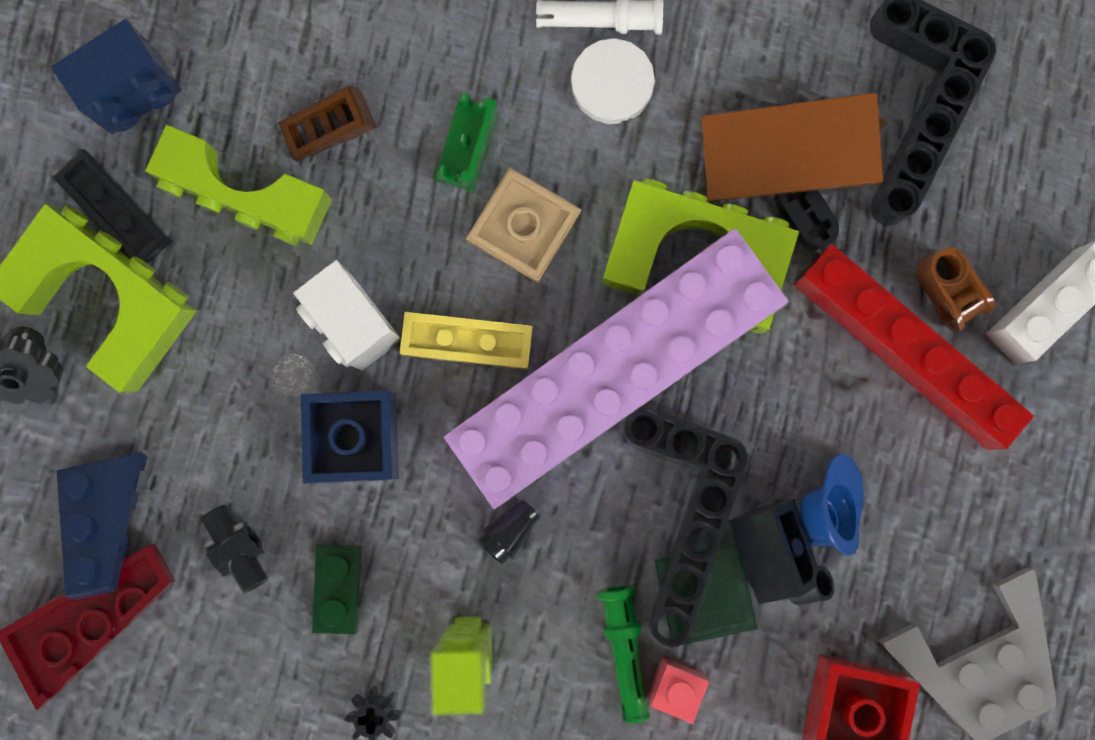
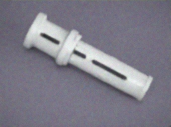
(622, 15)

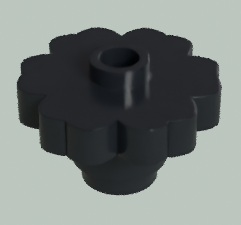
(27, 367)

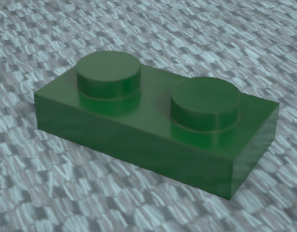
(337, 589)

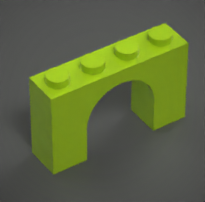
(656, 213)
(149, 312)

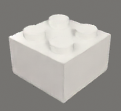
(347, 316)

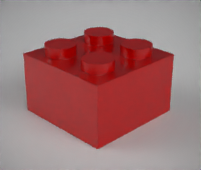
(859, 702)

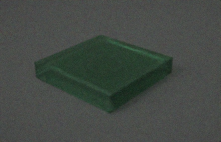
(726, 600)

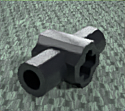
(234, 549)

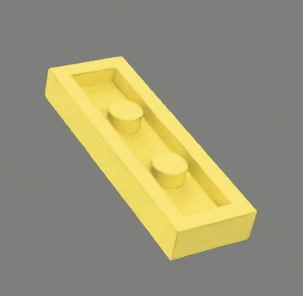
(466, 340)

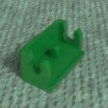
(467, 143)

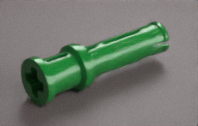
(623, 632)

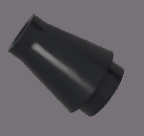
(507, 533)

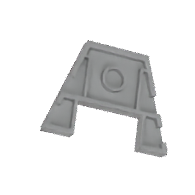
(995, 680)

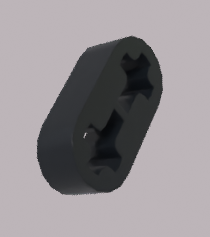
(798, 219)

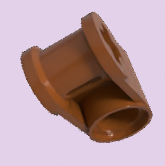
(955, 291)

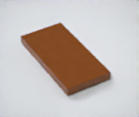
(793, 148)

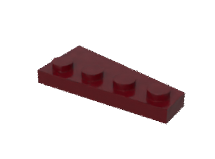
(67, 634)

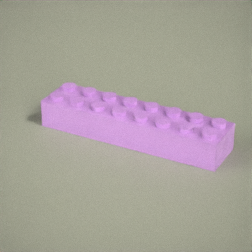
(616, 368)

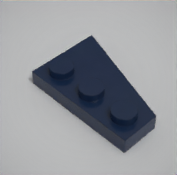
(94, 522)

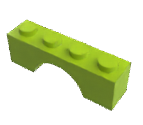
(191, 166)
(462, 667)

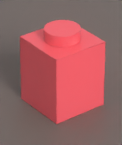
(677, 689)

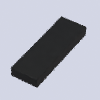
(111, 207)

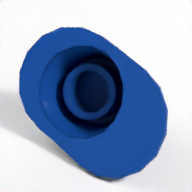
(835, 508)

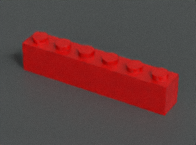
(913, 350)

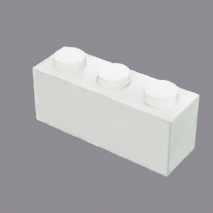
(1048, 308)

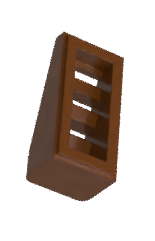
(349, 129)

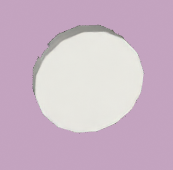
(612, 81)

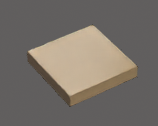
(523, 225)

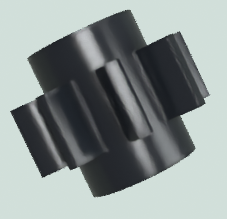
(382, 707)

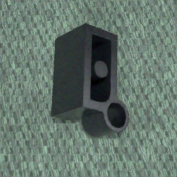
(780, 555)

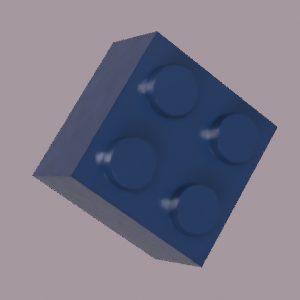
(117, 78)
(349, 436)

